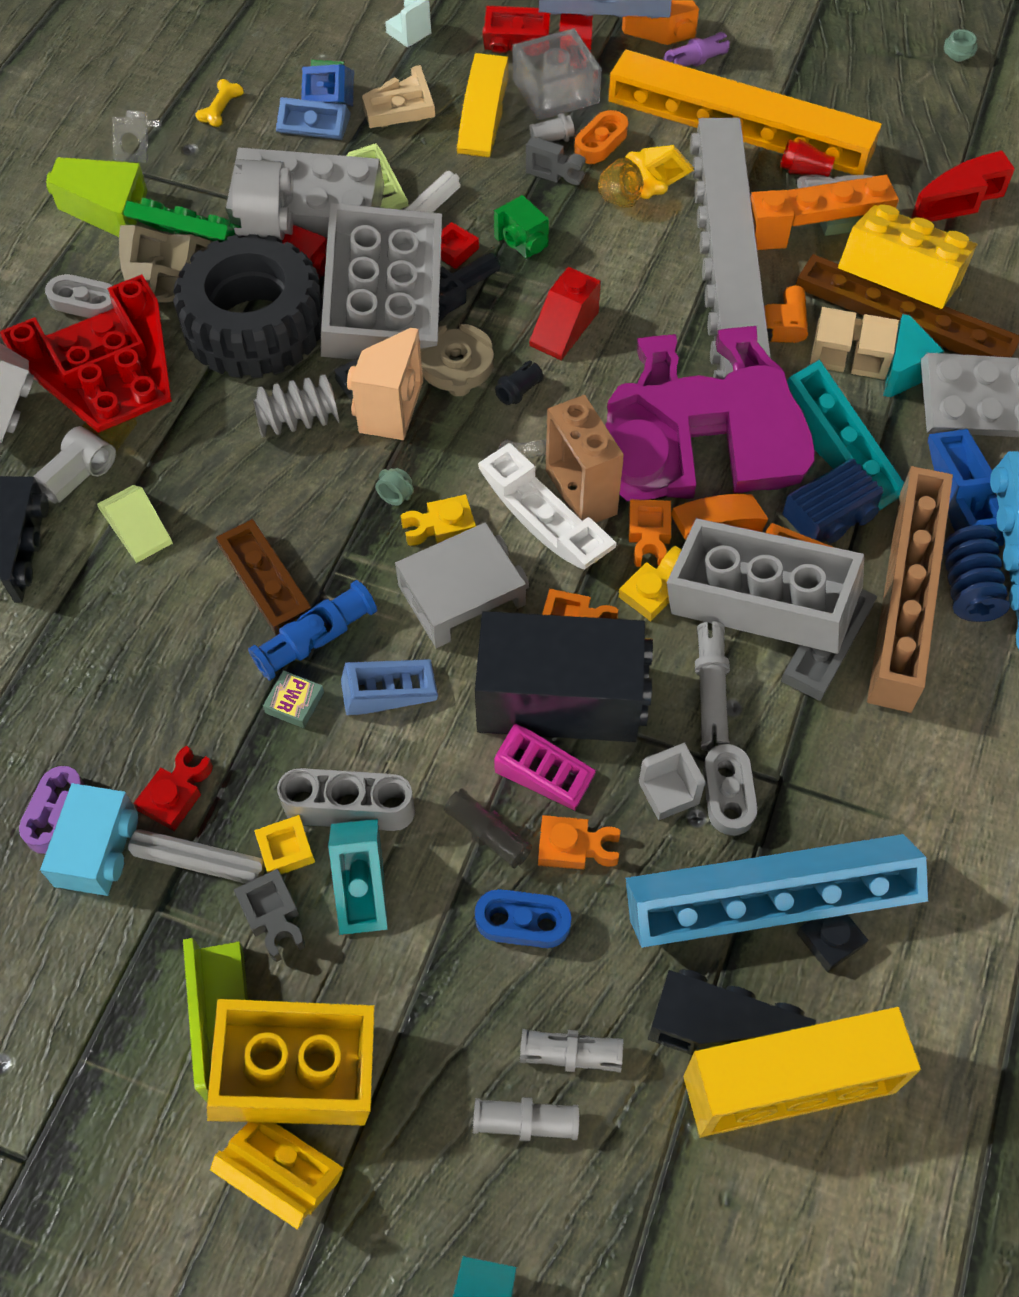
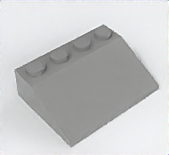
(379, 278)

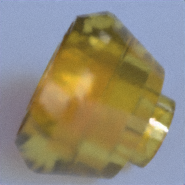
(621, 183)

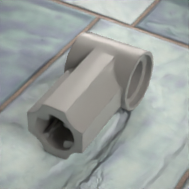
(79, 457)

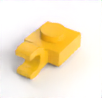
(648, 586)

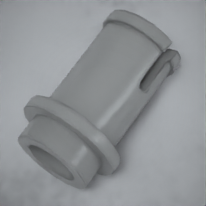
(554, 129)

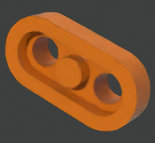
(601, 136)

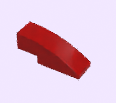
(965, 187)

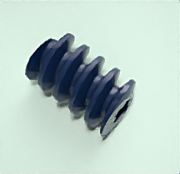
(975, 574)

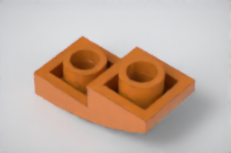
(727, 509)

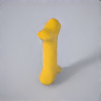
(213, 113)
(651, 184)

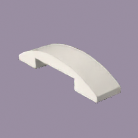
(541, 511)

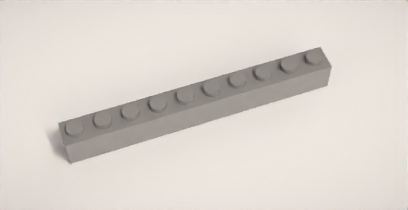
(728, 234)

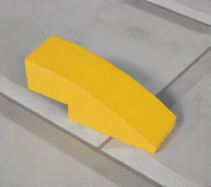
(482, 105)

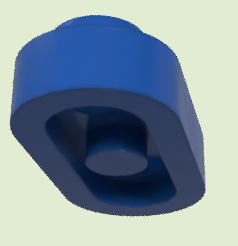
(523, 914)

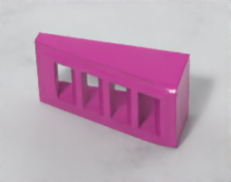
(551, 755)

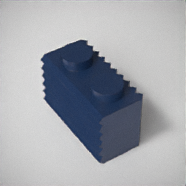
(834, 503)

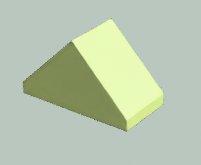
(135, 522)

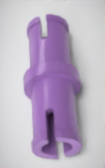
(698, 50)

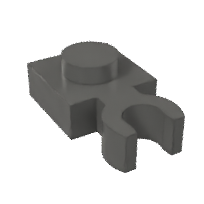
(549, 162)
(268, 908)

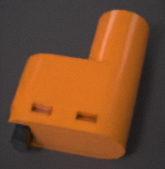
(788, 320)

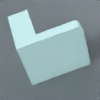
(411, 23)

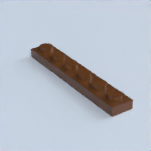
(945, 326)

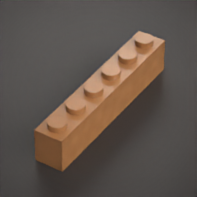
(910, 591)

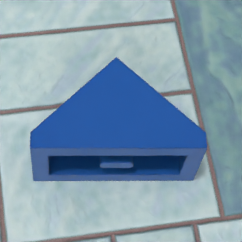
(328, 84)

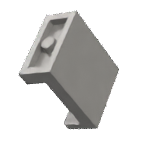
(460, 581)

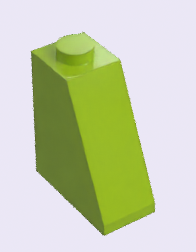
(96, 190)

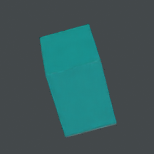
(910, 348)

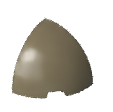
(156, 257)

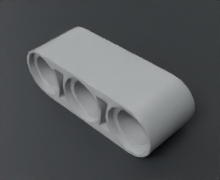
(331, 785)

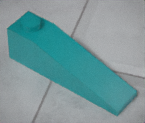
(839, 431)

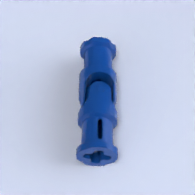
(308, 631)

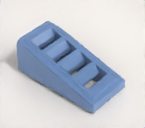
(375, 700)

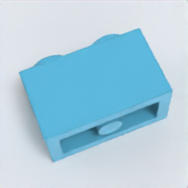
(90, 839)

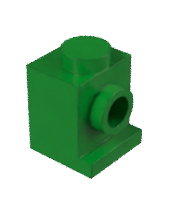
(522, 226)

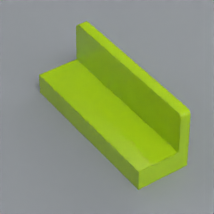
(210, 976)

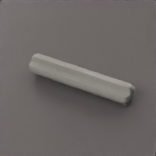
(195, 856)

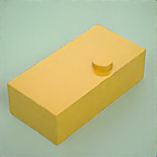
(799, 1071)

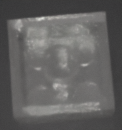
(556, 74)

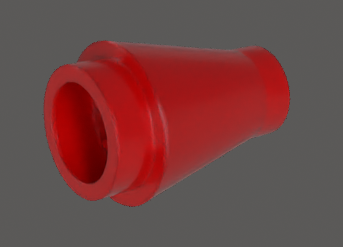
(806, 159)

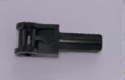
(454, 285)

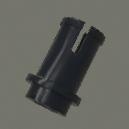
(512, 387)

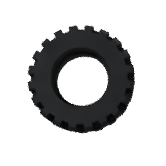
(245, 272)

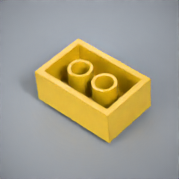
(907, 255)
(291, 1063)

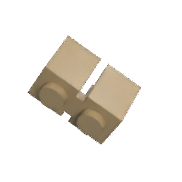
(873, 337)

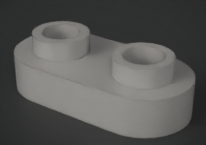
(78, 295)
(729, 792)

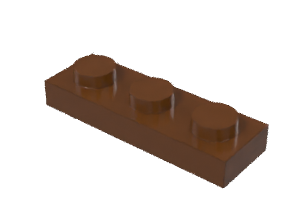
(263, 575)

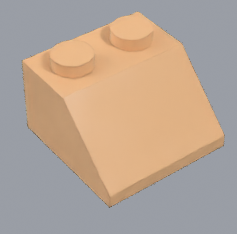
(387, 385)

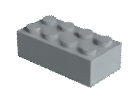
(320, 181)
(766, 584)

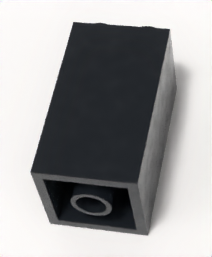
(563, 676)

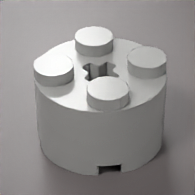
(261, 198)

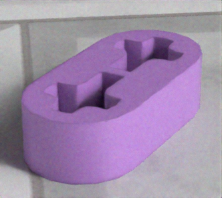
(46, 807)

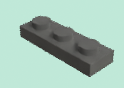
(814, 669)

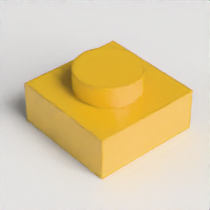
(284, 845)

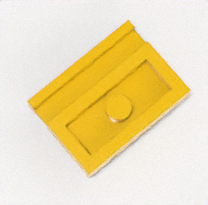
(277, 1170)

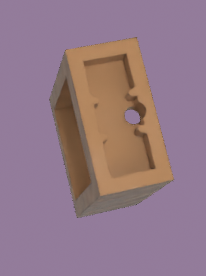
(583, 456)

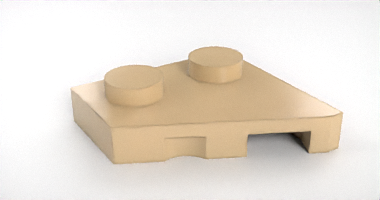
(399, 101)

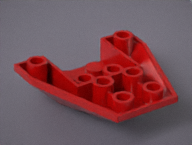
(105, 364)

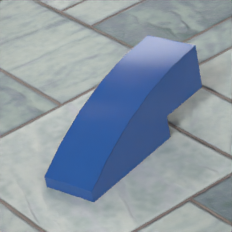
(971, 494)

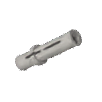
(712, 669)

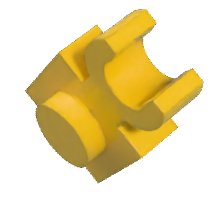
(443, 520)

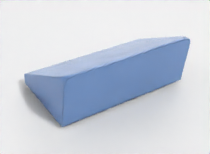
(312, 118)

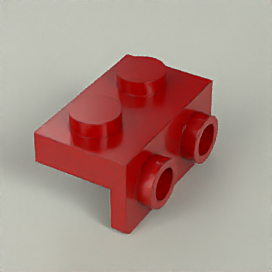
(512, 26)

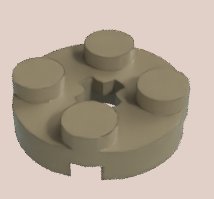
(463, 374)

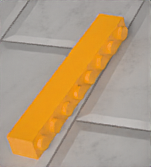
(765, 116)

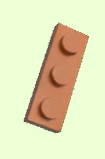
(840, 199)

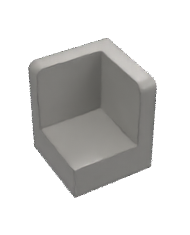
(671, 781)

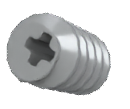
(295, 405)

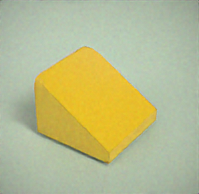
(667, 163)

